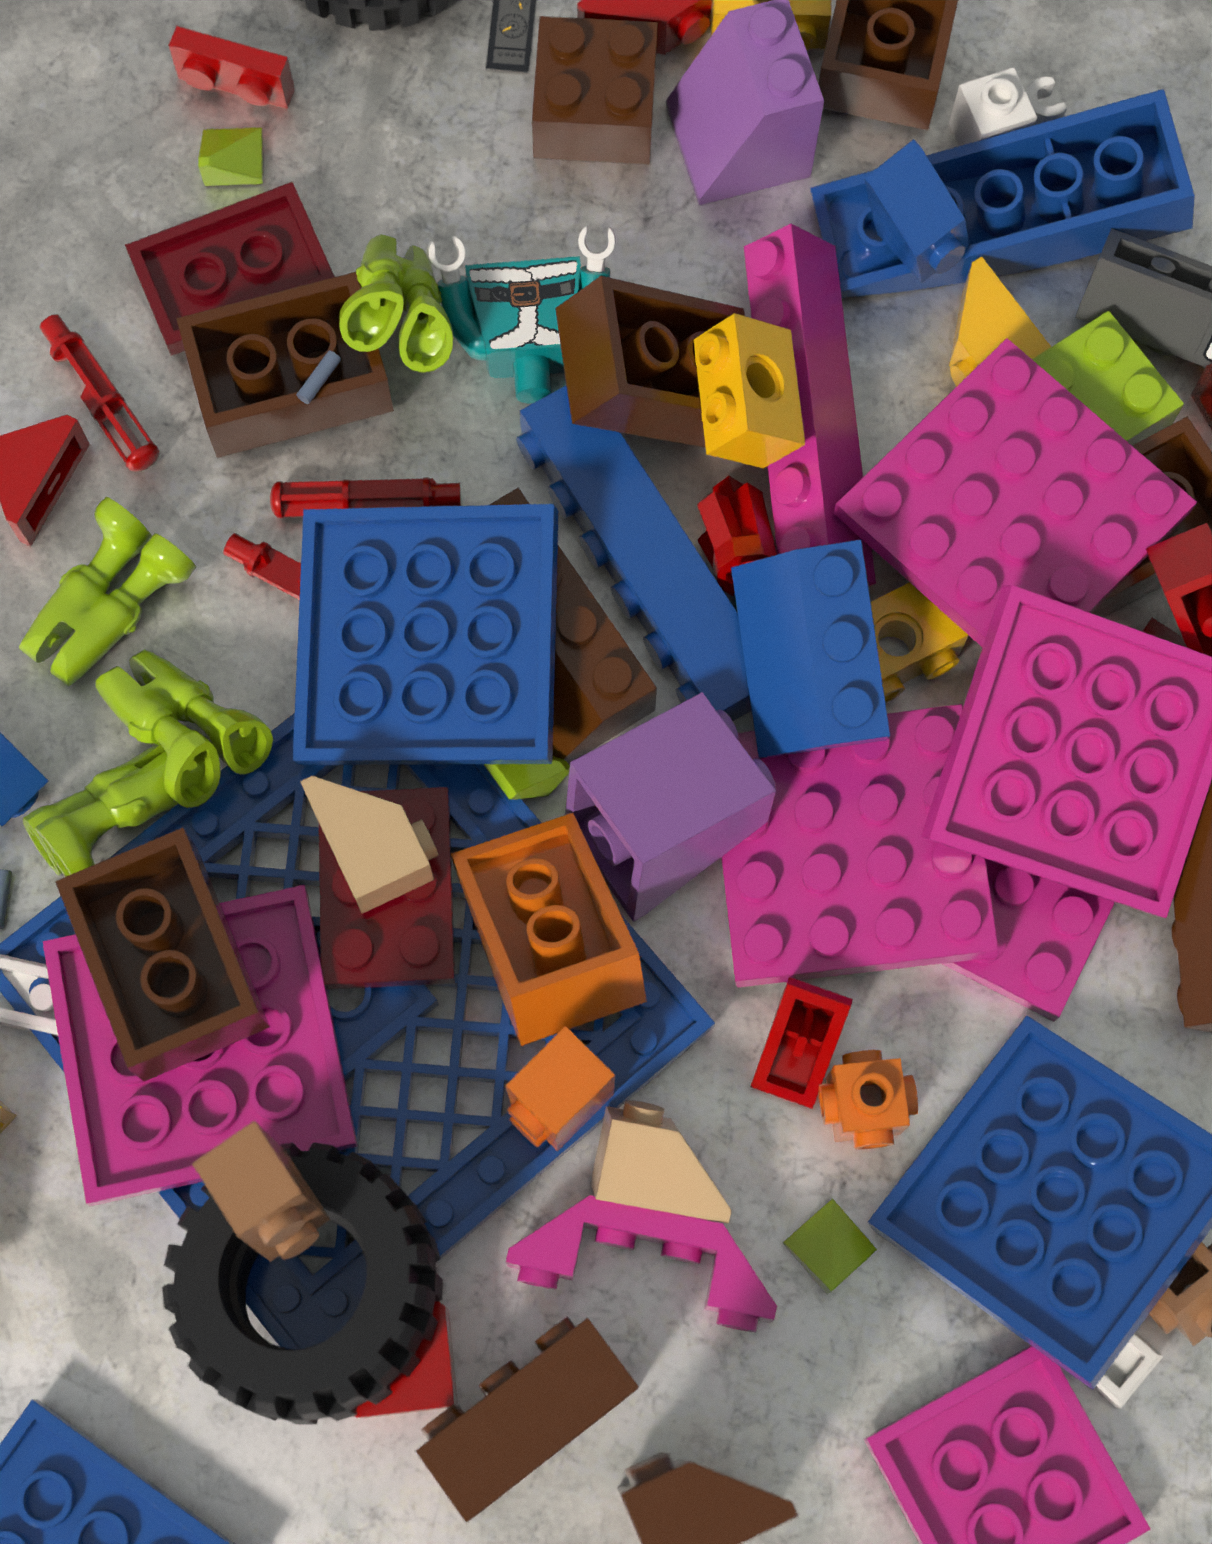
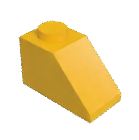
(986, 319)

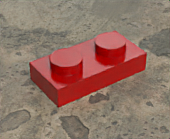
(232, 67)

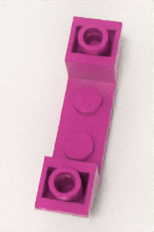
(732, 1286)

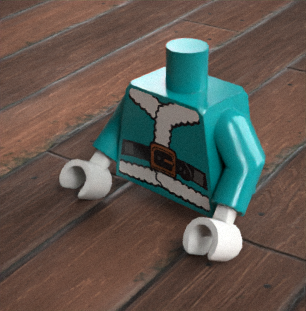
(509, 313)

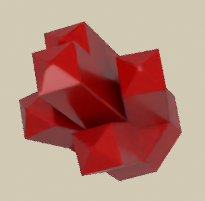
(735, 529)

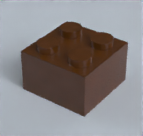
(886, 59)
(594, 90)

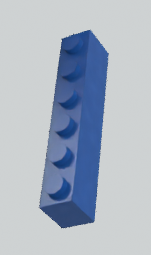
(643, 550)

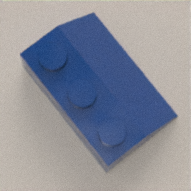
(810, 650)

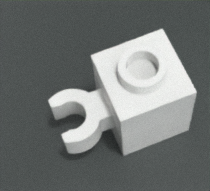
(1000, 105)

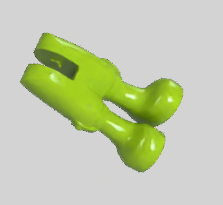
(387, 289)
(82, 597)
(153, 717)
(113, 798)

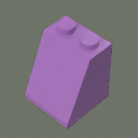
(748, 105)
(667, 801)

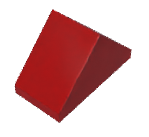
(35, 471)
(801, 1042)
(432, 1381)

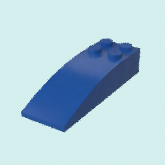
(1030, 196)

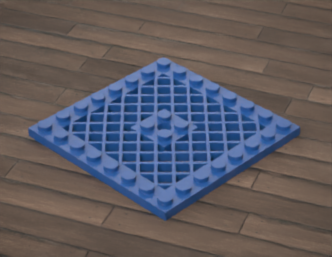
(501, 1161)

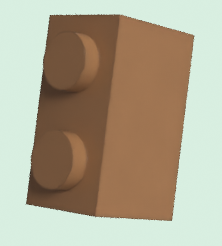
(262, 1193)

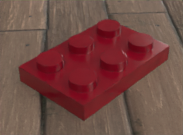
(228, 258)
(404, 938)

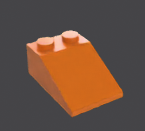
(550, 928)

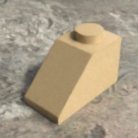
(371, 842)
(651, 1166)

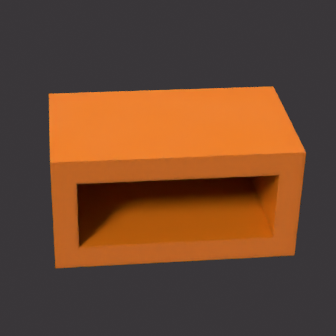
(558, 1091)

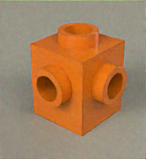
(854, 1119)

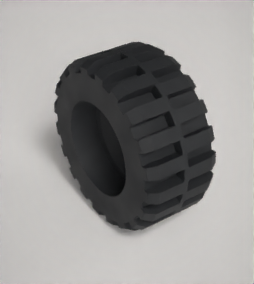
(356, 1360)

